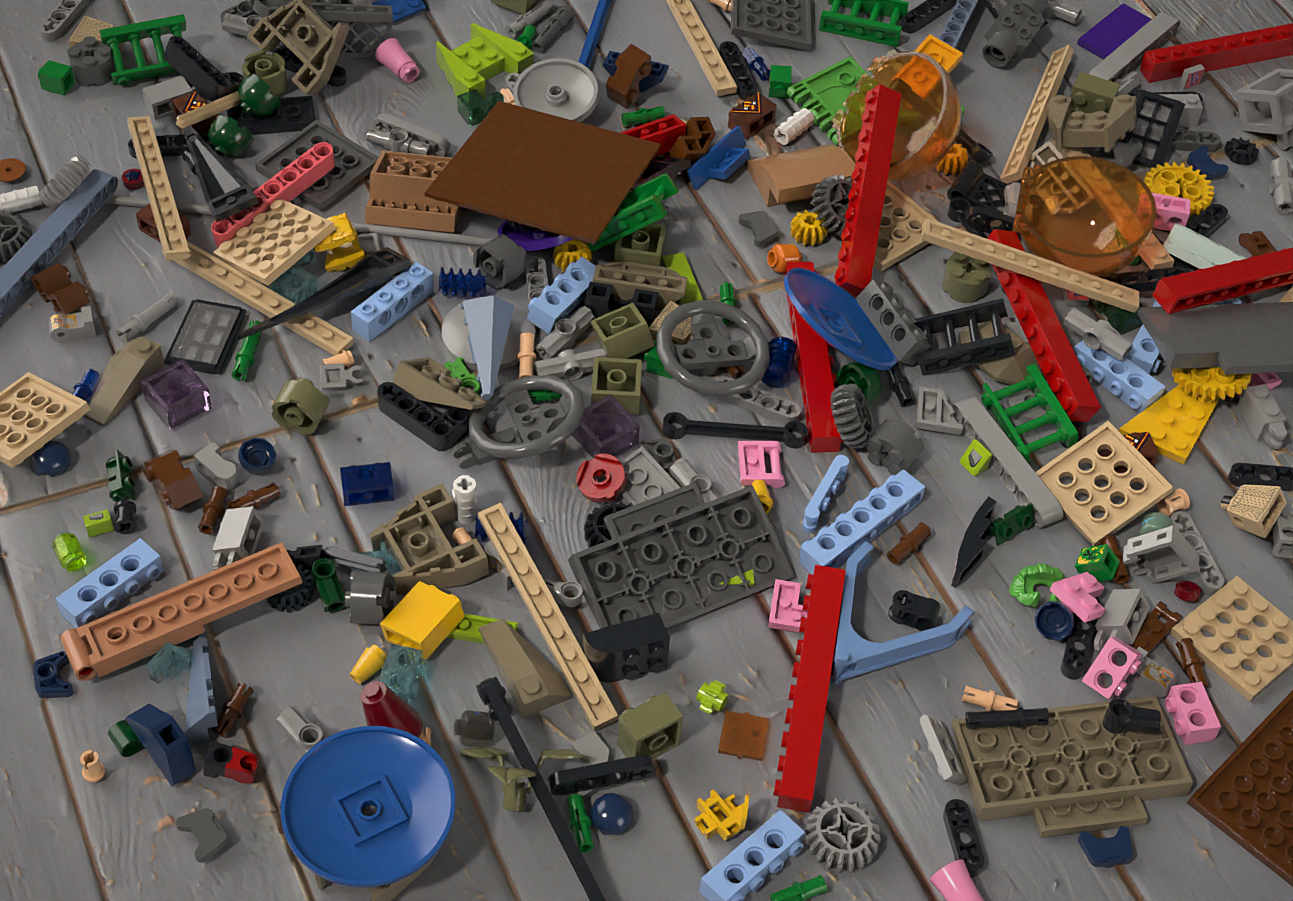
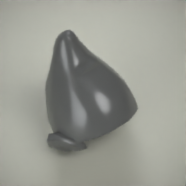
(1121, 153)

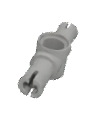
(398, 141)

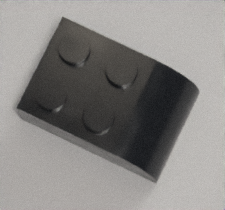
(628, 648)

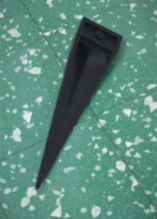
(661, 165)
(222, 187)
(367, 273)

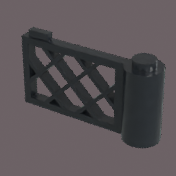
(971, 184)

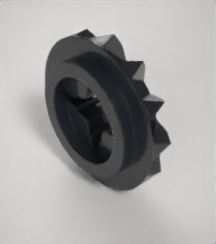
(1241, 156)

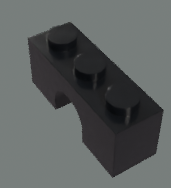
(602, 301)

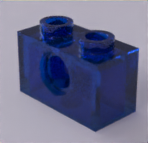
(367, 484)

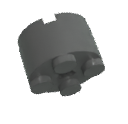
(91, 62)
(501, 260)
(894, 446)
(369, 597)

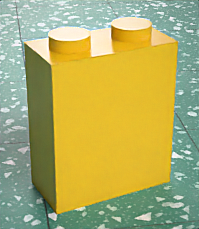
(423, 619)

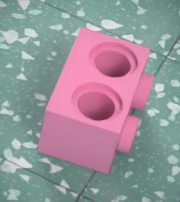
(1170, 210)
(1107, 663)
(1195, 711)

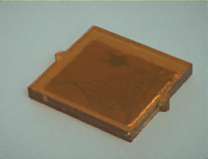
(743, 735)

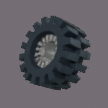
(296, 597)

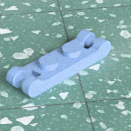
(828, 486)

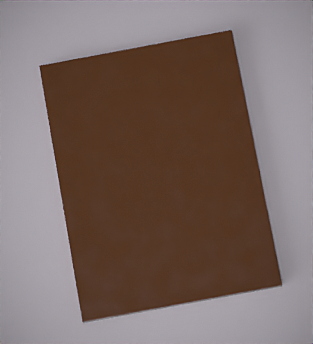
(1254, 792)

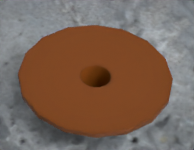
(11, 169)

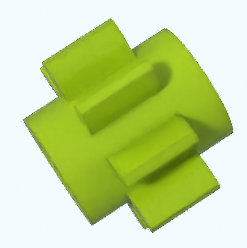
(712, 697)

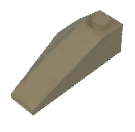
(123, 378)
(431, 383)
(525, 672)

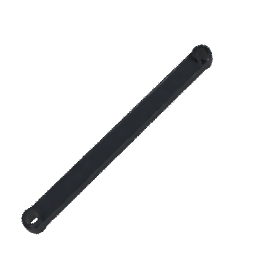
(492, 693)

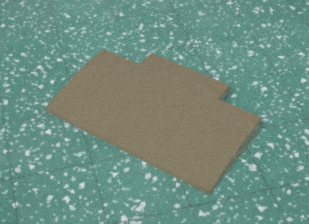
(1071, 770)

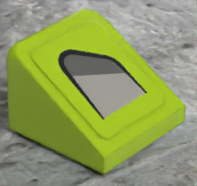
(976, 458)
(98, 523)

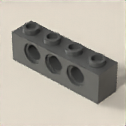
(893, 322)

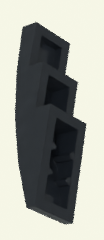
(974, 541)

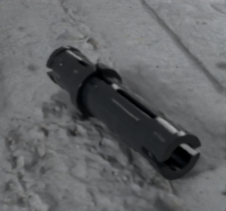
(1000, 718)

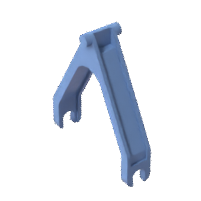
(858, 656)

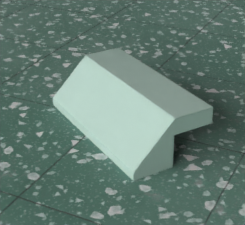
(1197, 249)

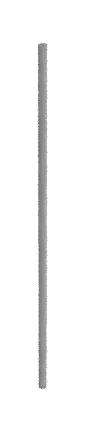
(359, 227)

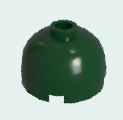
(256, 97)
(228, 138)
(864, 377)

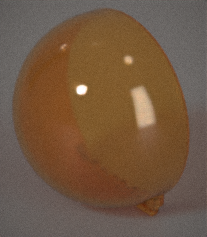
(926, 118)
(1085, 214)

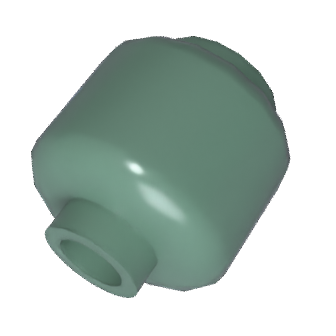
(1153, 522)

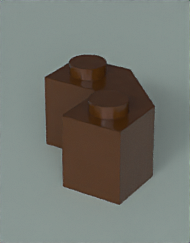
(631, 68)
(697, 140)
(55, 286)
(175, 481)

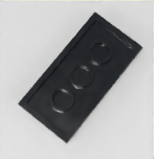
(291, 116)

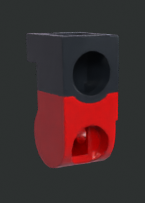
(231, 763)

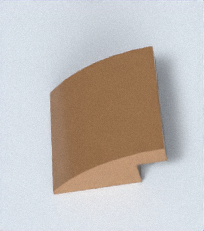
(796, 173)
(399, 193)

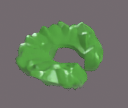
(1029, 577)

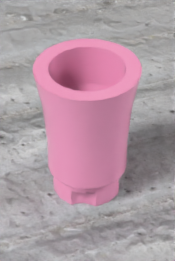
(397, 60)
(955, 883)

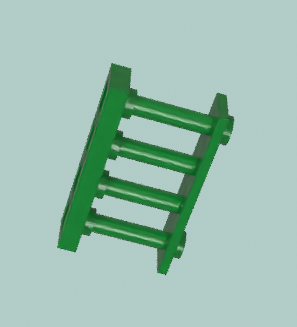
(862, 28)
(133, 34)
(638, 210)
(1043, 398)

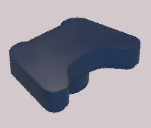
(1200, 160)
(48, 676)
(1107, 851)

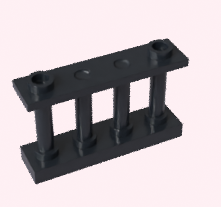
(966, 353)

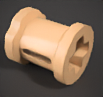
(1173, 502)

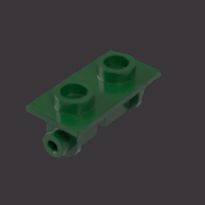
(120, 471)
(1013, 523)

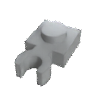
(335, 376)

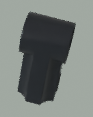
(1122, 716)

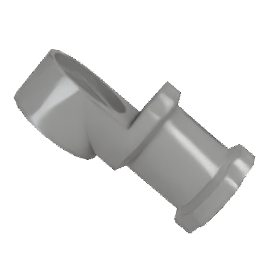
(559, 588)

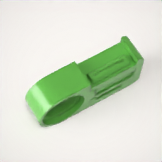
(458, 370)

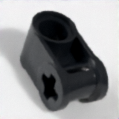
(916, 611)

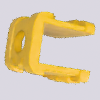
(341, 245)

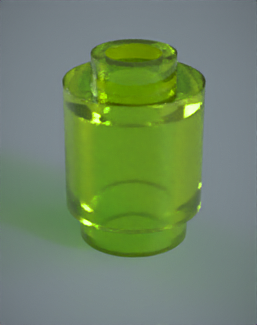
(69, 552)

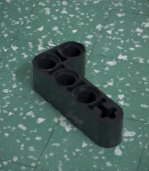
(199, 70)
(434, 429)

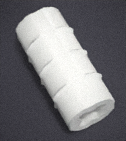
(794, 126)
(20, 199)
(465, 499)

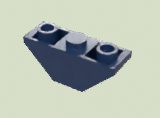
(655, 77)
(163, 742)

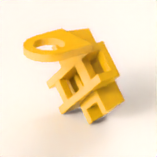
(715, 820)

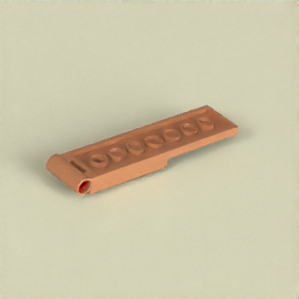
(176, 613)

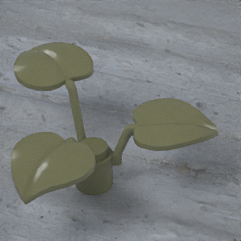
(515, 789)

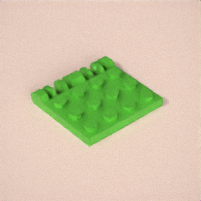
(827, 92)

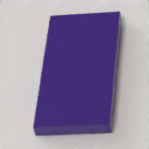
(1113, 31)

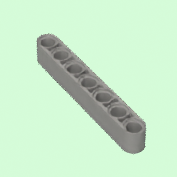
(1132, 51)
(1008, 462)

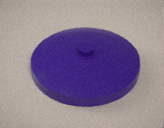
(532, 241)

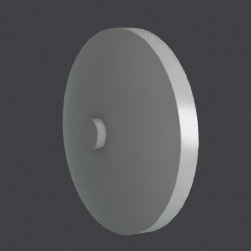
(558, 89)
(456, 335)

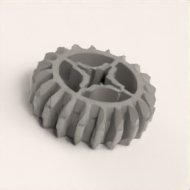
(65, 181)
(833, 846)

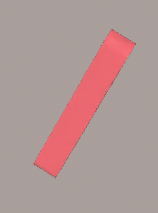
(284, 185)

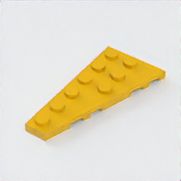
(1174, 422)

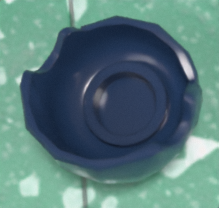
(257, 455)
(51, 459)
(1054, 620)
(611, 814)

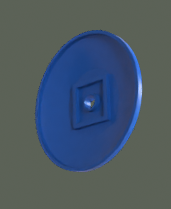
(837, 318)
(360, 770)

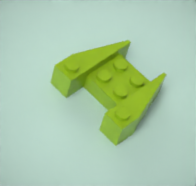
(481, 59)

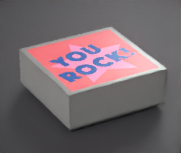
(1191, 76)
(1074, 299)

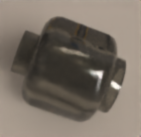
(474, 728)

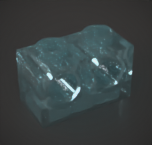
(294, 284)
(396, 675)

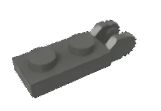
(471, 454)

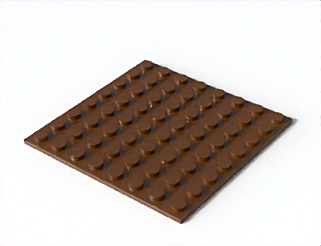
(544, 171)

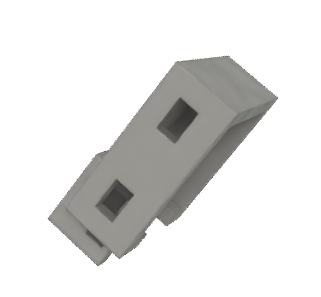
(1161, 551)

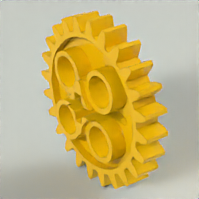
(1189, 186)
(1210, 382)

